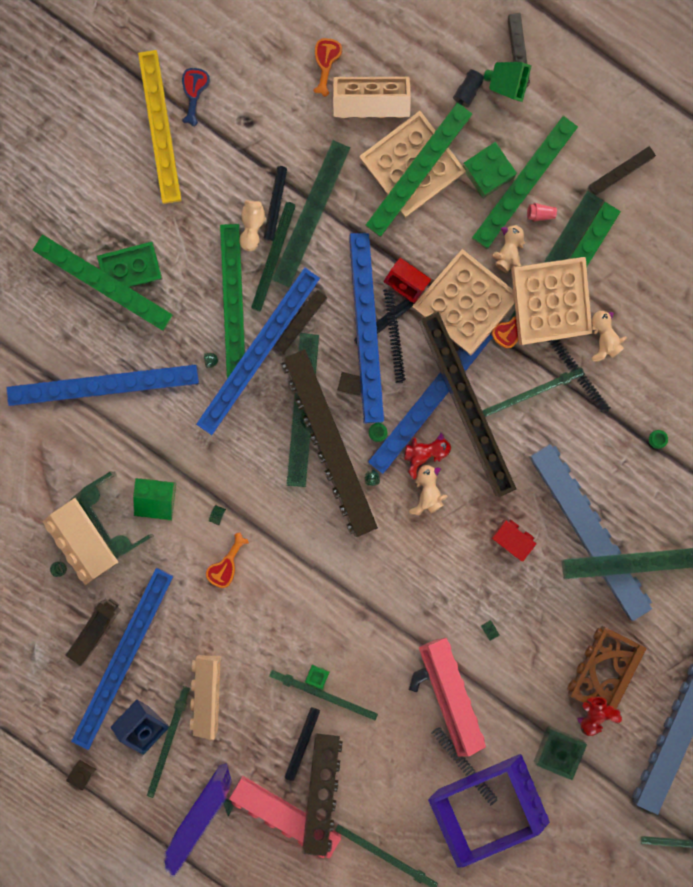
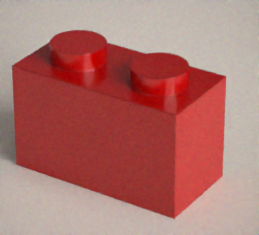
(407, 280)
(513, 540)

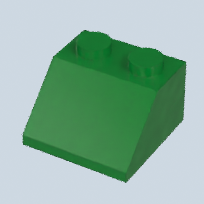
(154, 498)

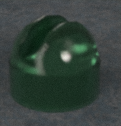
(210, 360)
(372, 478)
(56, 570)

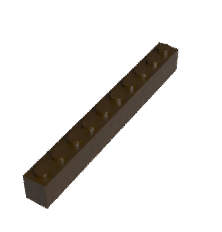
(467, 404)
(329, 442)

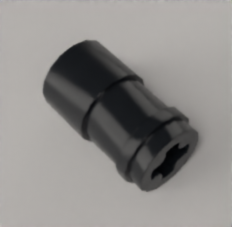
(467, 90)

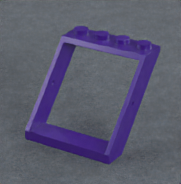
(526, 794)
(197, 819)

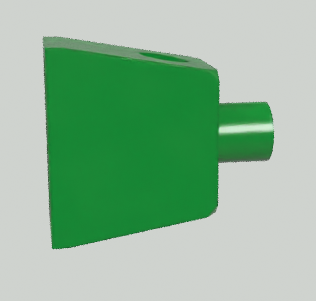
(509, 79)

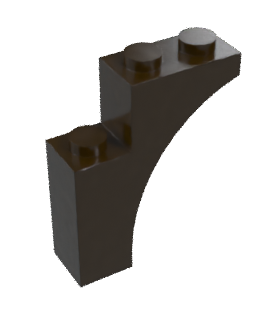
(94, 631)

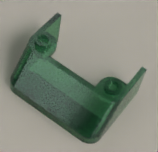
(89, 496)

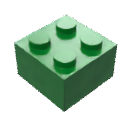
(489, 170)

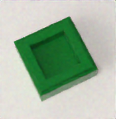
(317, 677)

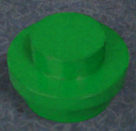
(378, 432)
(658, 439)

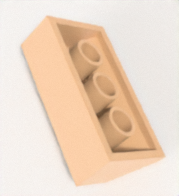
(371, 97)
(80, 541)
(206, 696)

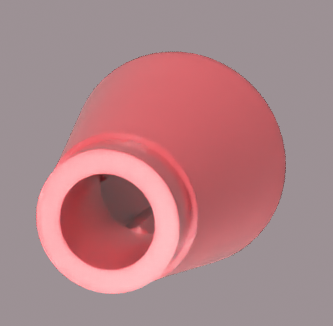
(541, 212)

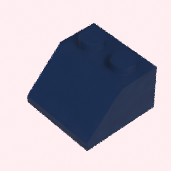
(139, 727)

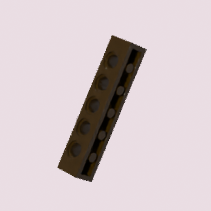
(322, 846)

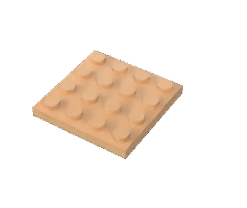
(397, 151)
(551, 300)
(468, 301)

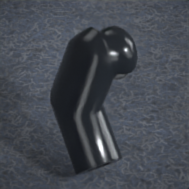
(418, 677)

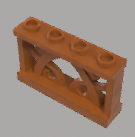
(631, 660)

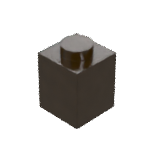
(349, 384)
(81, 775)

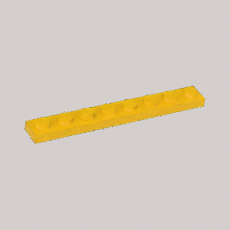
(159, 126)

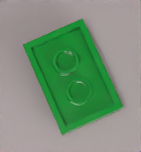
(132, 265)

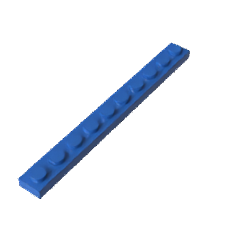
(366, 328)
(257, 351)
(102, 385)
(418, 414)
(122, 658)

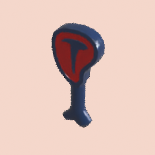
(194, 82)

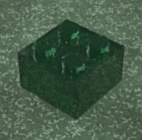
(560, 753)

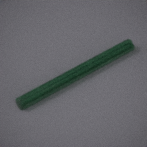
(273, 256)

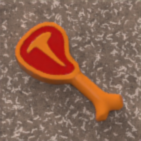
(326, 53)
(506, 333)
(223, 572)

